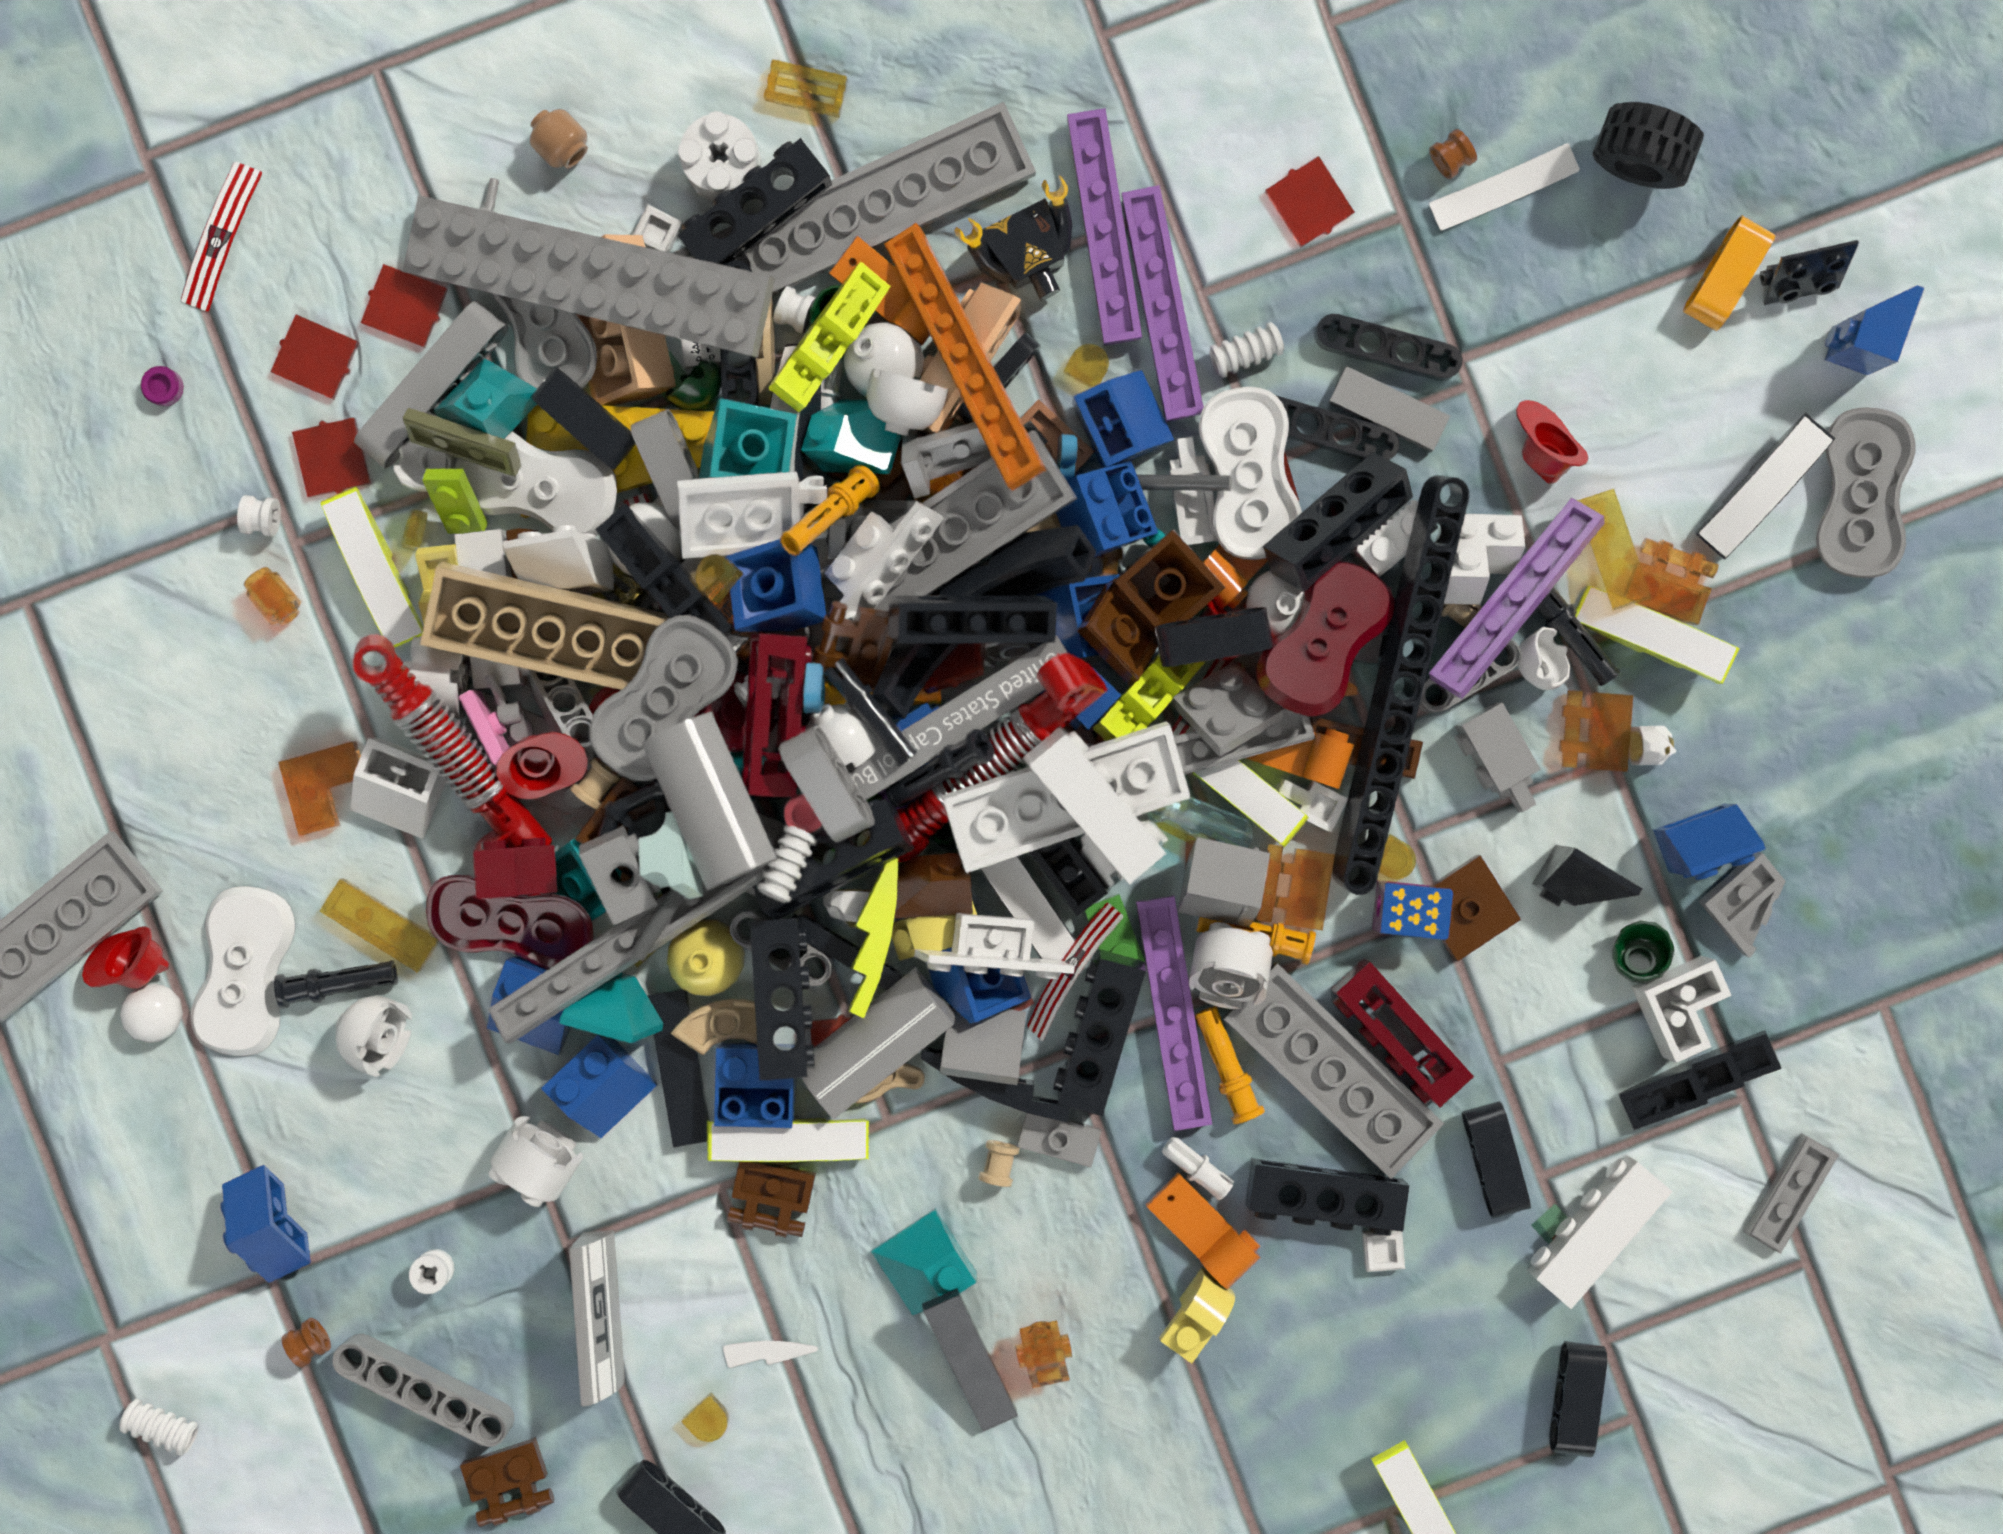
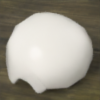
(414, 462)
(1544, 661)
(151, 1013)

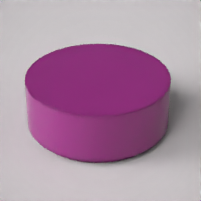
(162, 386)

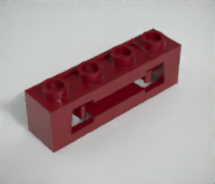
(791, 702)
(1442, 1081)

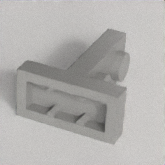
(941, 455)

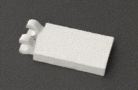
(742, 511)

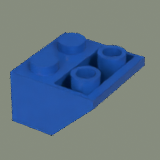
(1122, 419)
(1109, 508)
(1707, 841)
(744, 1099)

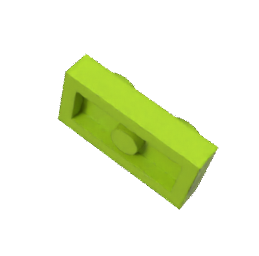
(454, 500)

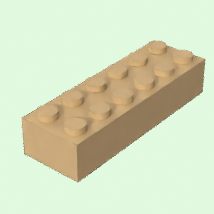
(537, 626)

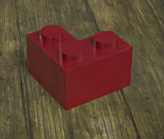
(514, 870)

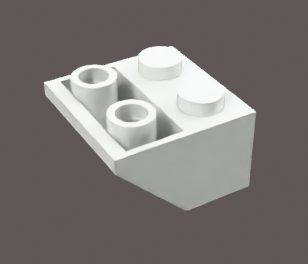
(562, 560)
(396, 787)

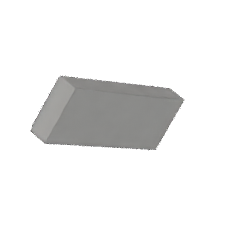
(1389, 408)
(1791, 1193)

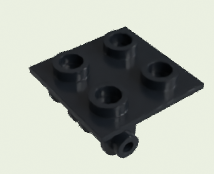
(1807, 273)

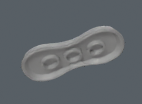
(549, 340)
(1863, 521)
(680, 674)

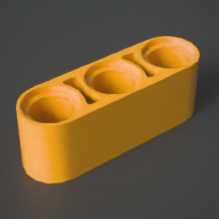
(1729, 273)

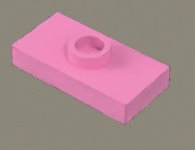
(485, 724)

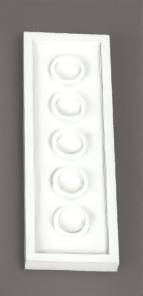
(1022, 815)

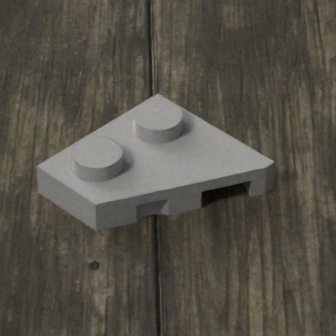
(1745, 901)

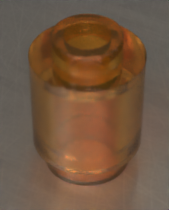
(272, 596)

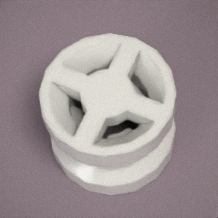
(793, 309)
(259, 515)
(438, 1265)

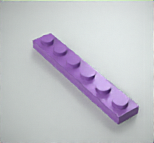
(1104, 226)
(1162, 303)
(1516, 598)
(1174, 1013)

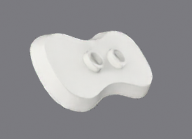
(1247, 439)
(550, 487)
(246, 941)

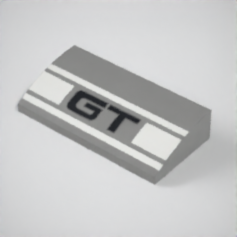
(597, 1316)

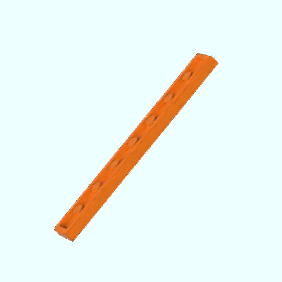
(965, 358)

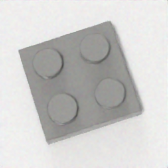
(1227, 708)

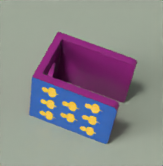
(1412, 910)

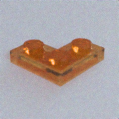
(309, 785)

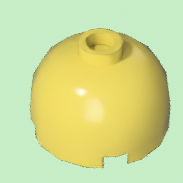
(705, 958)

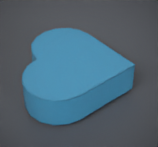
(1067, 455)
(814, 688)

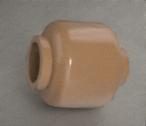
(558, 138)

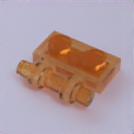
(1671, 594)
(1607, 732)
(1307, 888)

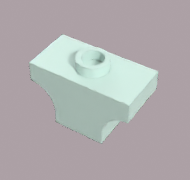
(668, 862)

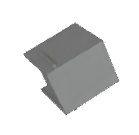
(1223, 882)

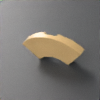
(766, 359)
(717, 1023)

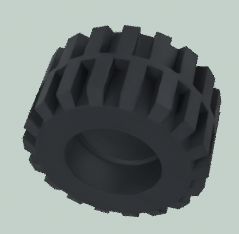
(1648, 145)

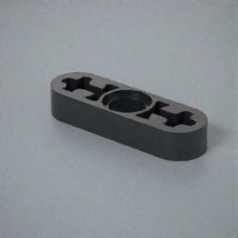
(1006, 369)

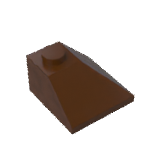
(1169, 581)
(933, 887)

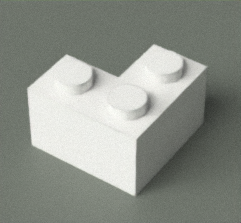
(1485, 547)
(1672, 1005)

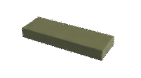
(462, 442)

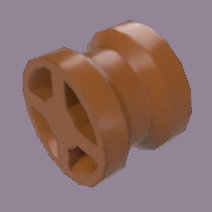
(1453, 154)
(306, 1342)

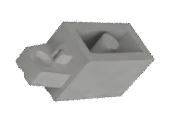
(1499, 753)

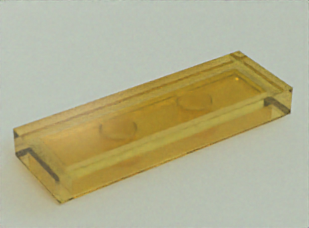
(1616, 553)
(379, 925)

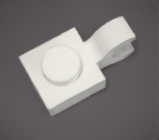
(1317, 802)

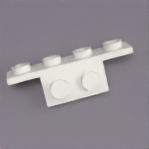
(879, 556)
(993, 943)

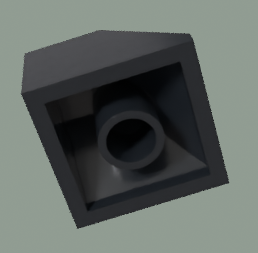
(1580, 880)

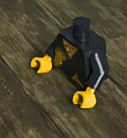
(1025, 244)

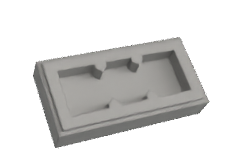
(1060, 1139)

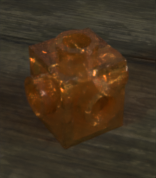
(1044, 1353)

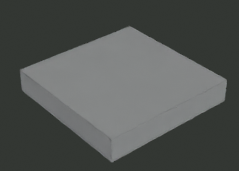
(985, 1048)

